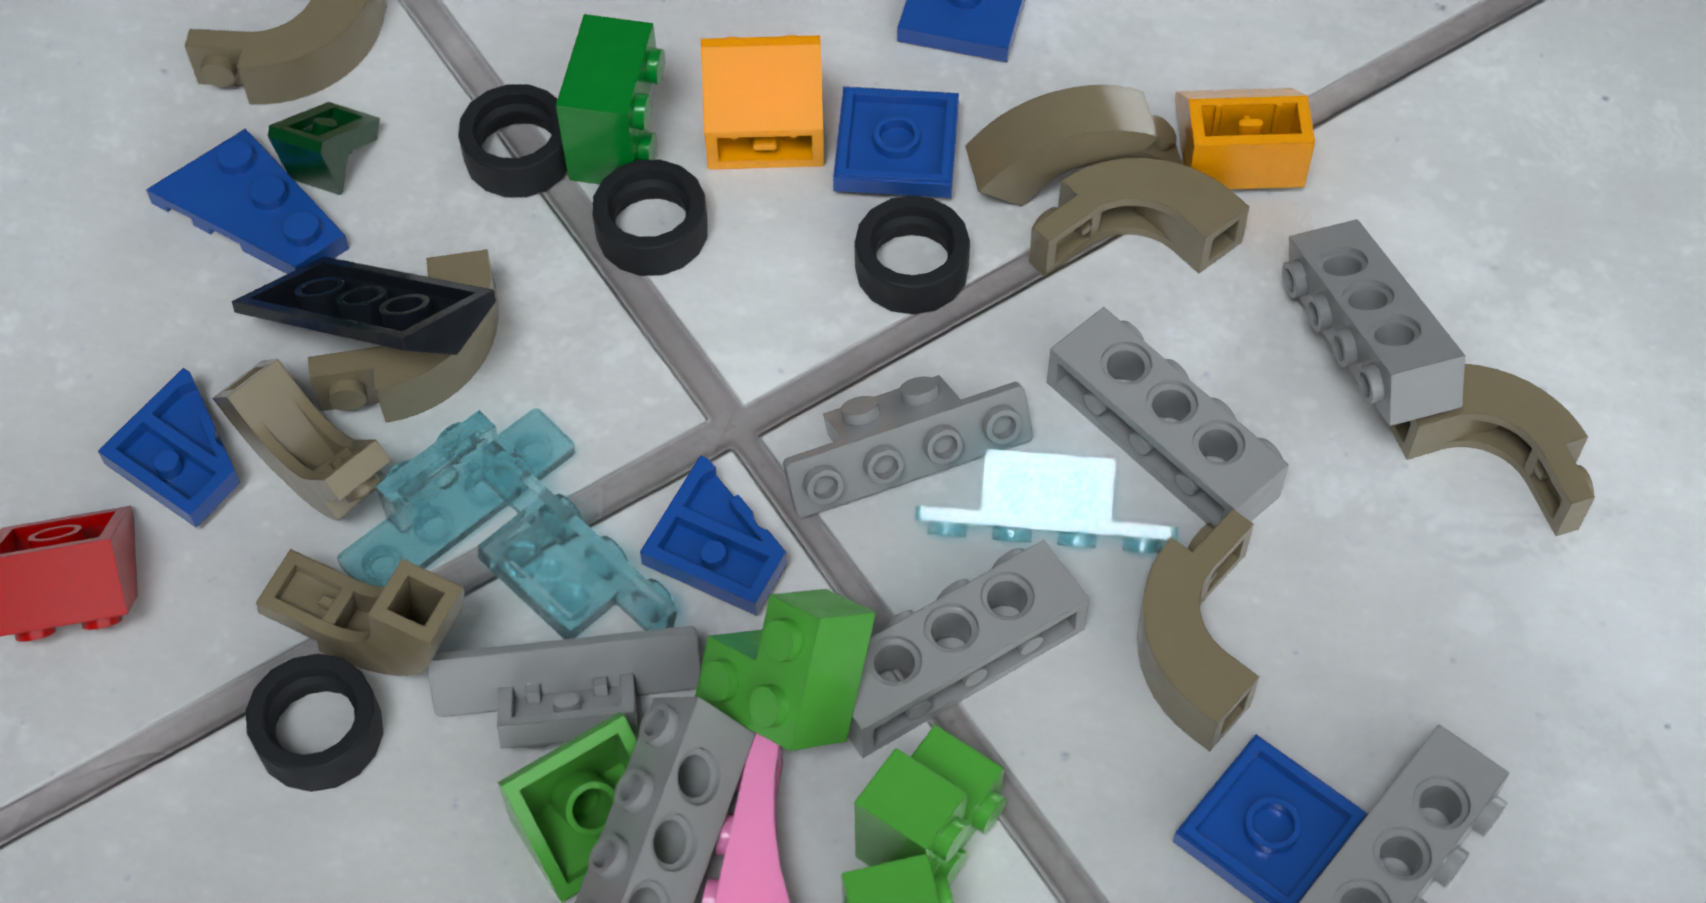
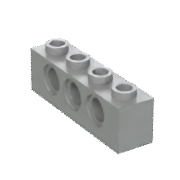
(1375, 322)
(1174, 453)
(939, 677)
(1439, 776)
(668, 805)

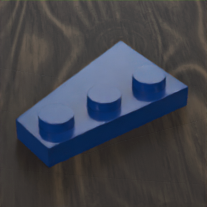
(252, 202)

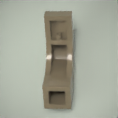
(291, 58)
(1063, 132)
(1141, 198)
(409, 380)
(1520, 427)
(300, 442)
(367, 625)
(1182, 664)

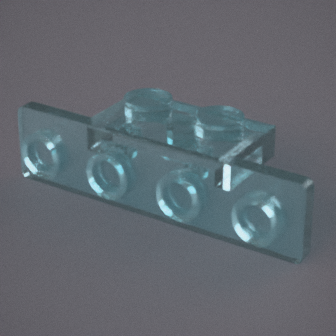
(441, 493)
(1048, 496)
(558, 560)

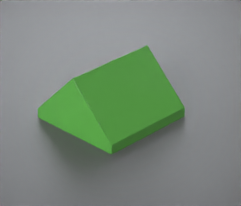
(566, 799)

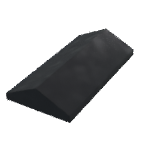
(373, 305)

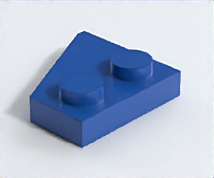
(174, 452)
(715, 543)

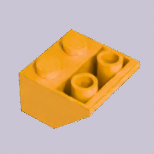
(762, 102)
(1247, 136)

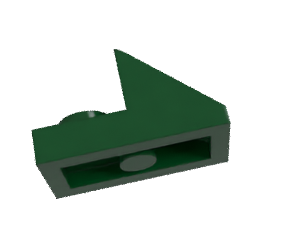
(318, 142)

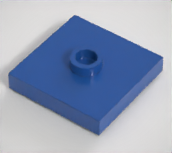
(962, 26)
(896, 142)
(1268, 825)

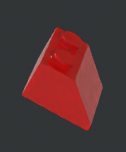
(67, 573)

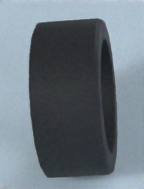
(505, 107)
(912, 217)
(650, 253)
(293, 681)

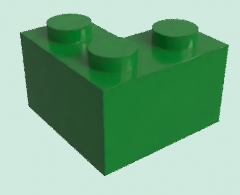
(607, 98)

